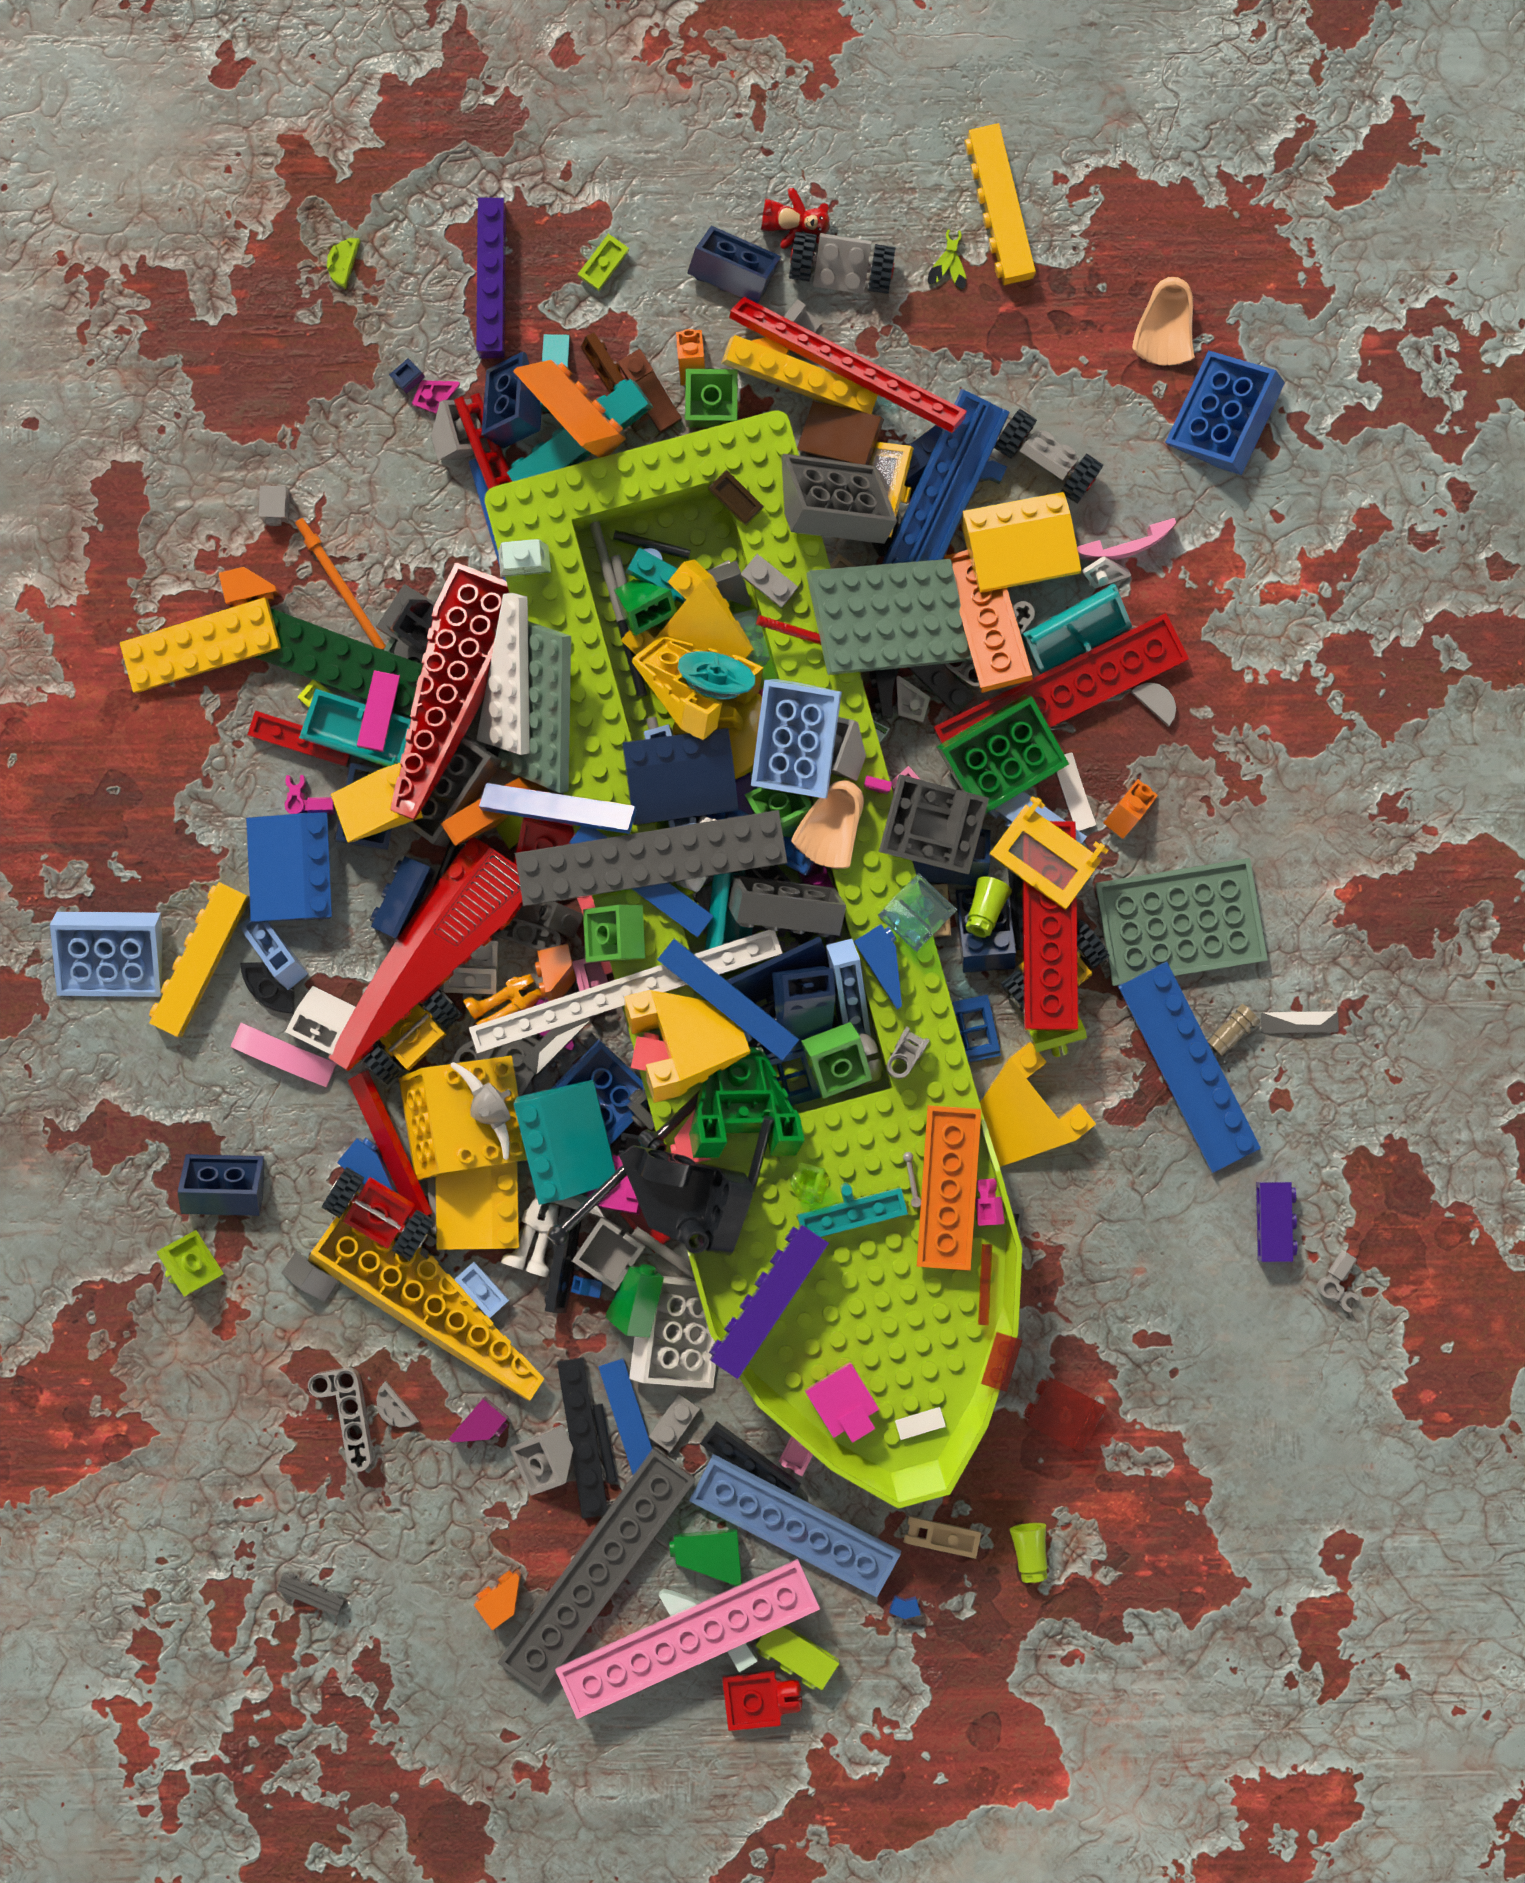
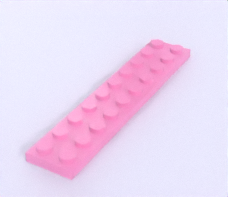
(687, 1638)

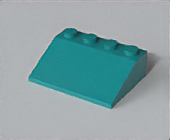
(565, 1141)

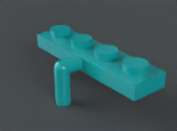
(654, 571)
(854, 1212)

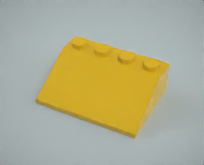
(1021, 542)
(477, 1208)

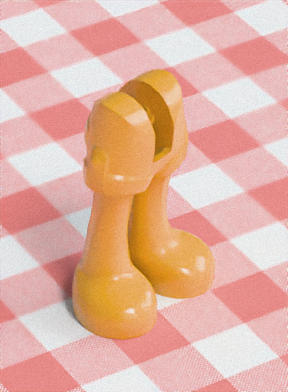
(479, 1007)

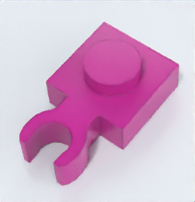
(989, 1207)

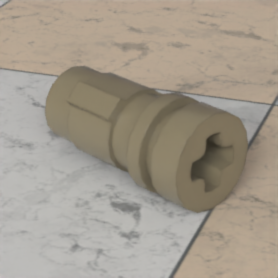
(1233, 1030)

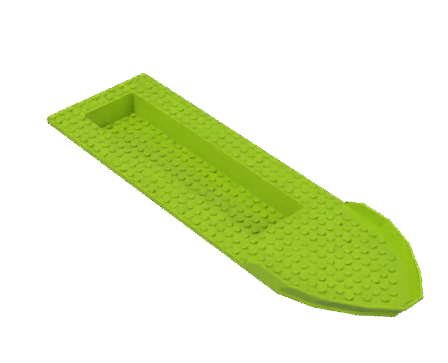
(865, 1298)

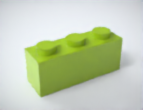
(798, 1655)

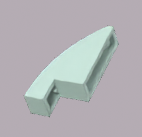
(675, 1602)

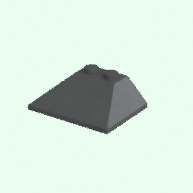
(933, 824)

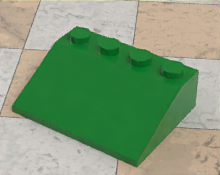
(1004, 753)

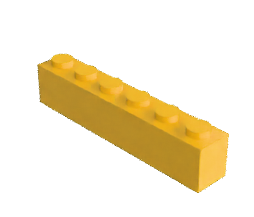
(1000, 204)
(797, 375)
(199, 959)

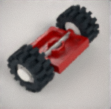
(378, 1213)

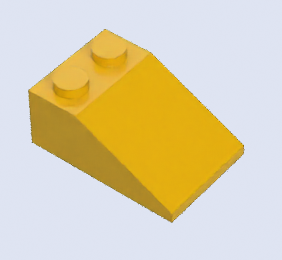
(367, 804)

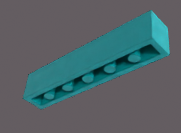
(624, 405)

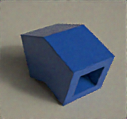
(993, 471)
(587, 1286)
(904, 1607)

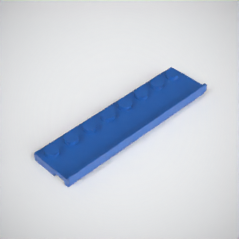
(947, 483)
(1189, 1067)

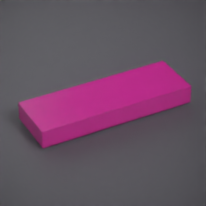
(378, 711)

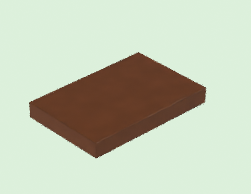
(840, 434)

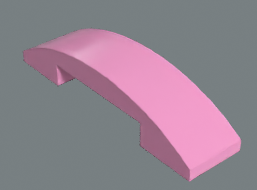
(1094, 550)
(283, 1055)

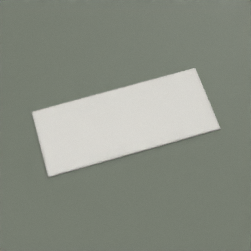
(920, 1423)

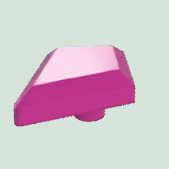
(431, 393)

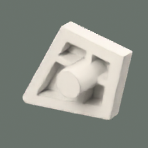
(1105, 572)
(911, 701)

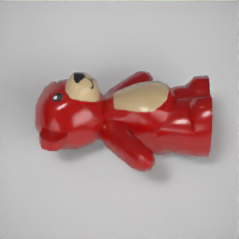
(796, 219)

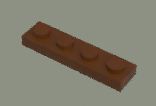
(607, 369)

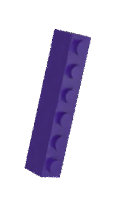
(491, 277)
(768, 1301)

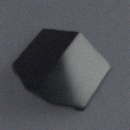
(414, 623)

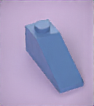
(274, 952)

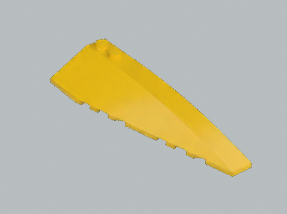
(425, 1301)

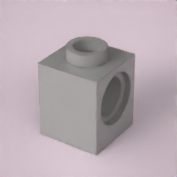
(274, 505)

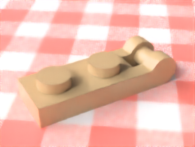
(943, 1537)

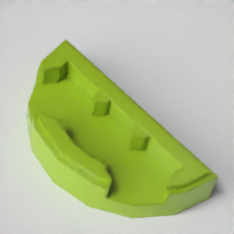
(341, 260)

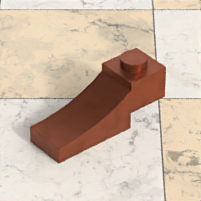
(637, 368)

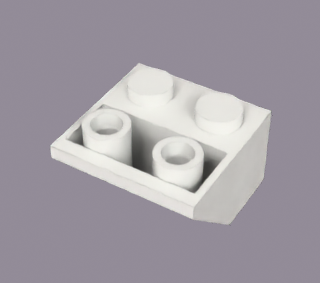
(320, 1019)

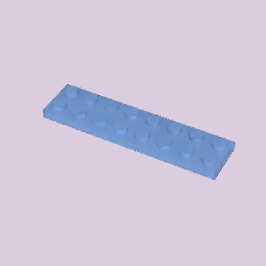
(795, 1525)

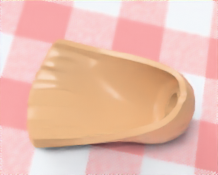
(1166, 325)
(831, 826)

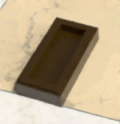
(735, 497)

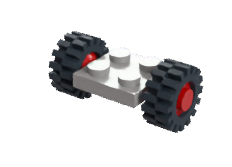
(842, 263)
(1049, 454)

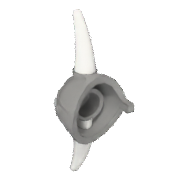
(488, 1106)

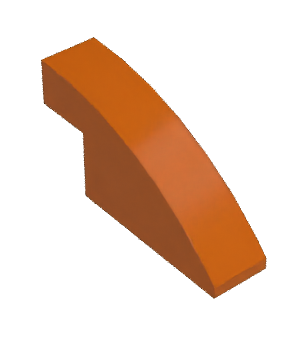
(473, 821)

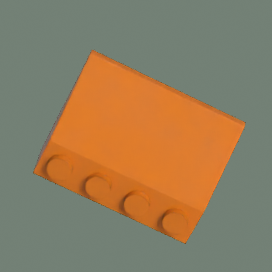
(572, 407)

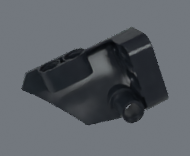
(689, 1198)

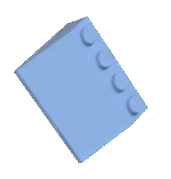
(796, 738)
(107, 953)

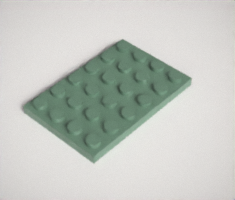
(888, 616)
(548, 711)
(1181, 917)

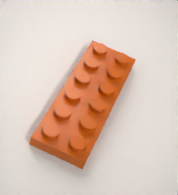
(989, 630)
(948, 1187)

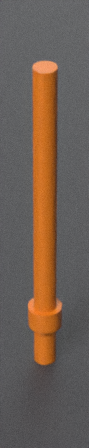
(314, 543)

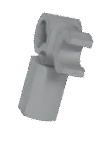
(1330, 1287)

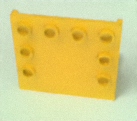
(440, 1122)

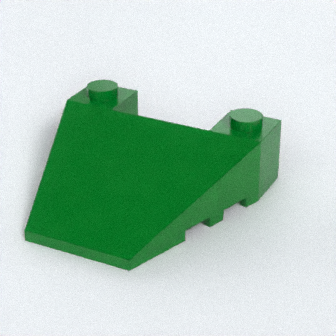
(737, 1102)

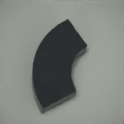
(266, 988)

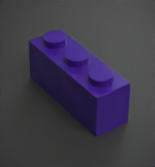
(1275, 1221)

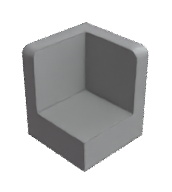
(801, 317)

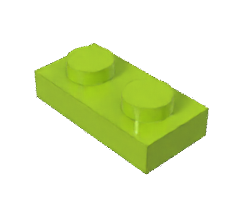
(603, 262)

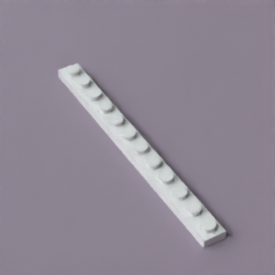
(611, 994)

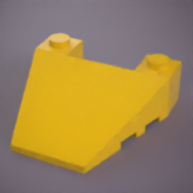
(700, 620)
(688, 708)
(694, 1035)
(1020, 1118)

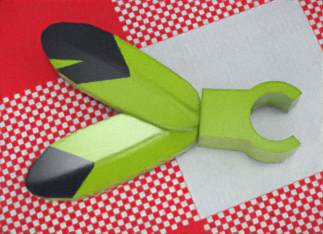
(950, 260)

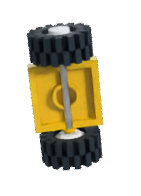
(1088, 948)
(412, 1037)

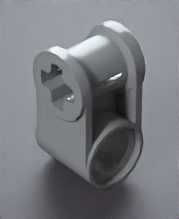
(907, 1052)

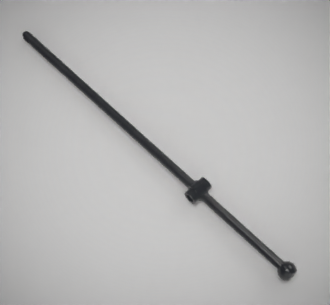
(649, 1139)

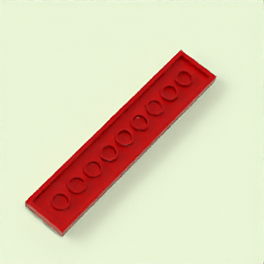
(1088, 677)

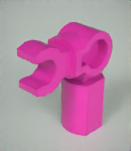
(296, 800)

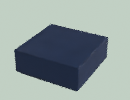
(407, 375)

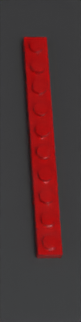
(848, 364)

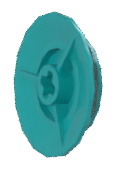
(716, 674)

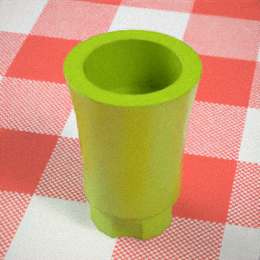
(987, 905)
(1030, 1551)

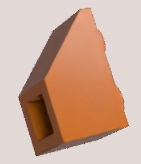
(689, 352)
(244, 586)
(1130, 808)
(557, 971)
(500, 1602)

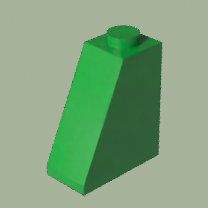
(644, 605)
(636, 1301)
(709, 1553)

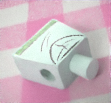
(524, 558)

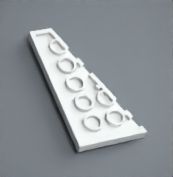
(506, 698)

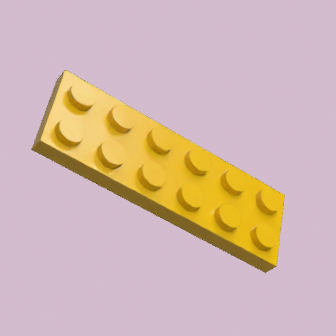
(200, 645)

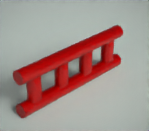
(474, 436)

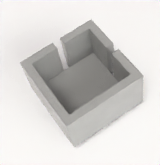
(608, 1253)

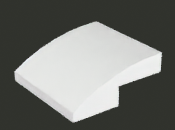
(478, 974)

